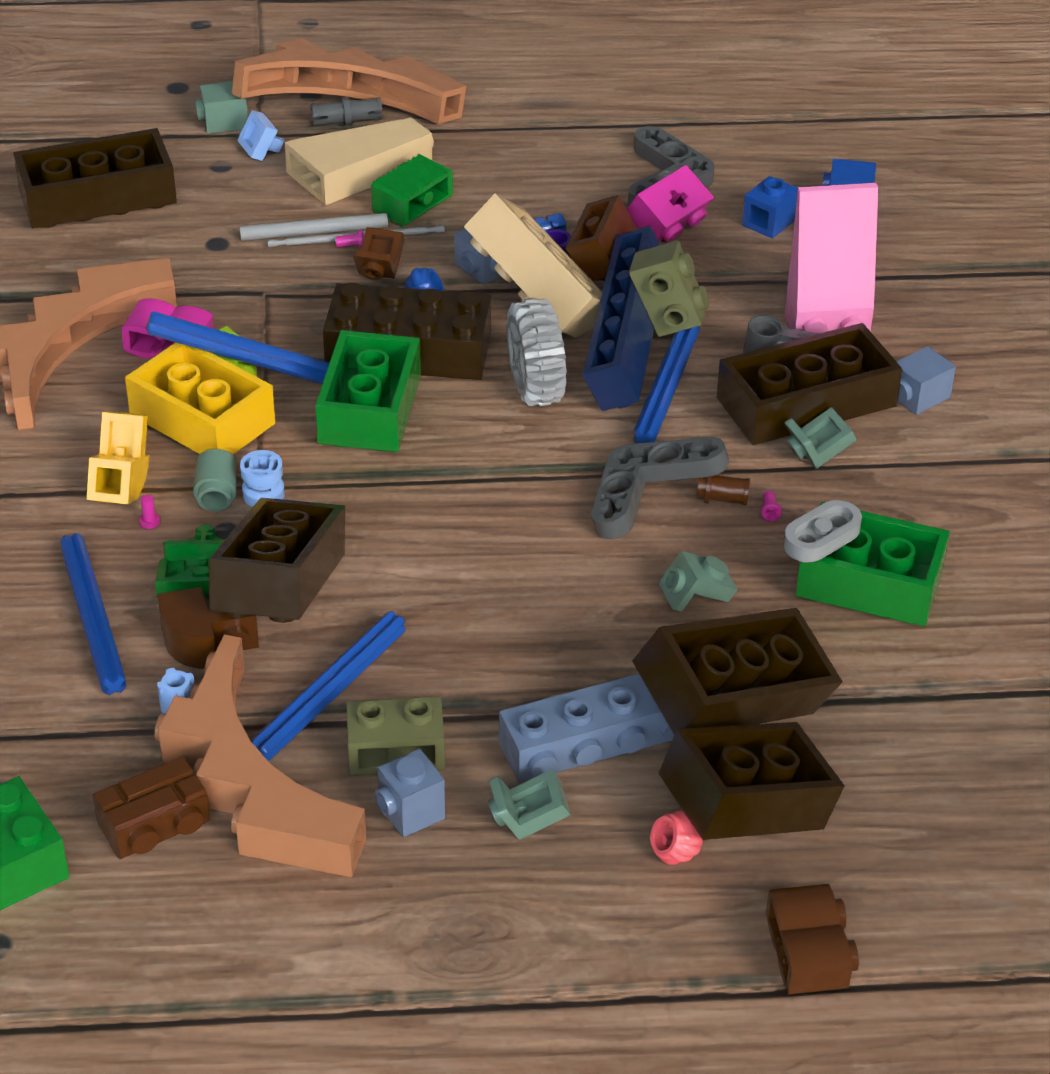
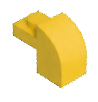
(121, 465)

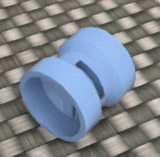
(261, 476)

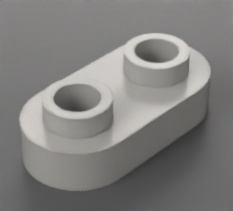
(822, 531)

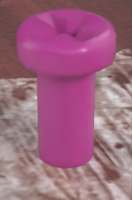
(350, 240)
(770, 510)
(149, 518)

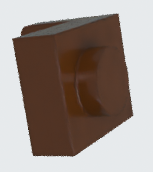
(379, 253)

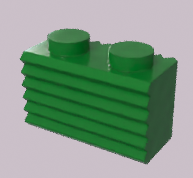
(411, 189)

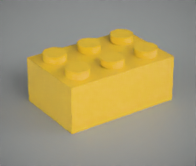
(201, 399)

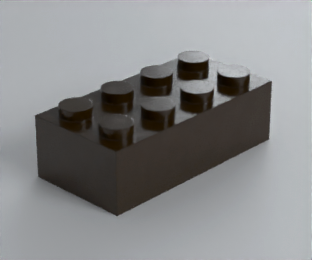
(95, 178)
(450, 325)
(805, 379)
(277, 559)
(736, 670)

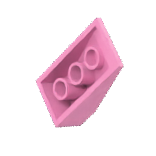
(832, 258)

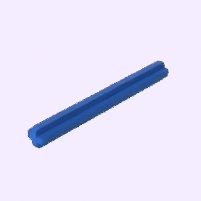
(236, 347)
(664, 385)
(93, 614)
(328, 685)

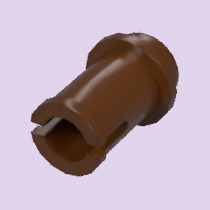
(723, 489)

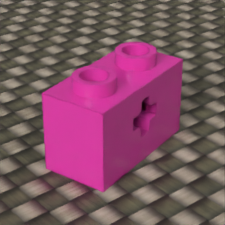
(671, 204)

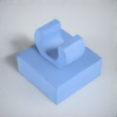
(259, 136)

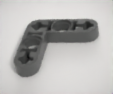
(669, 156)
(641, 463)

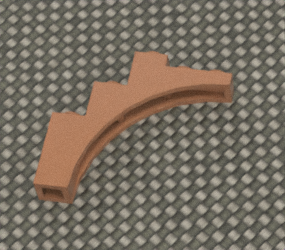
(352, 73)
(70, 320)
(269, 810)

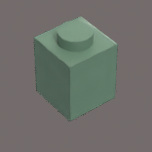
(220, 108)

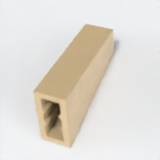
(351, 159)

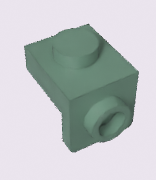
(820, 438)
(696, 575)
(530, 804)

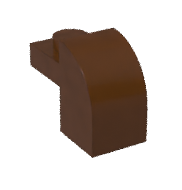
(194, 631)

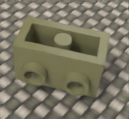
(669, 288)
(393, 728)

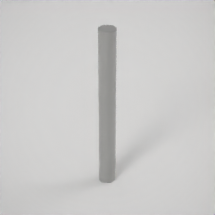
(314, 226)

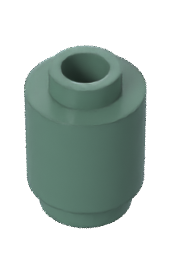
(215, 479)

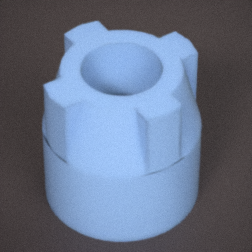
(174, 684)

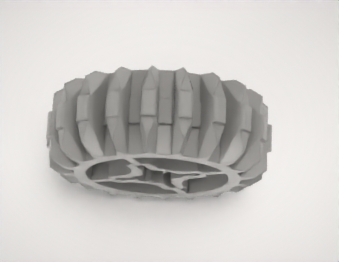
(536, 351)

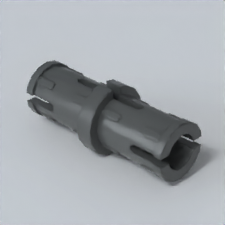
(346, 111)

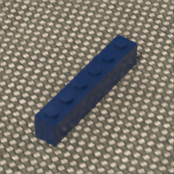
(621, 329)

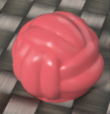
(675, 838)

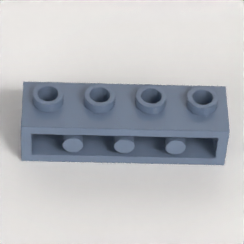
(581, 727)

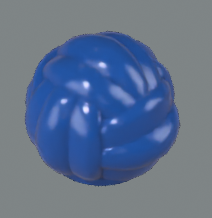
(424, 279)

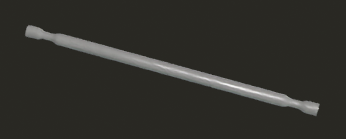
(331, 238)

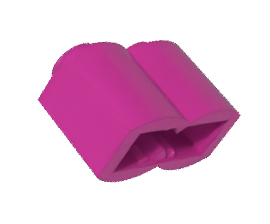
(134, 332)

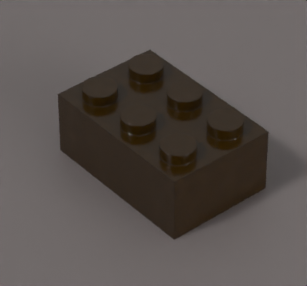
(750, 780)

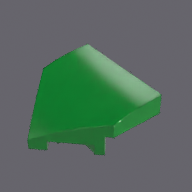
(187, 562)

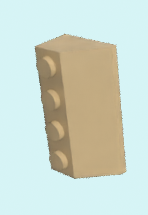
(535, 263)

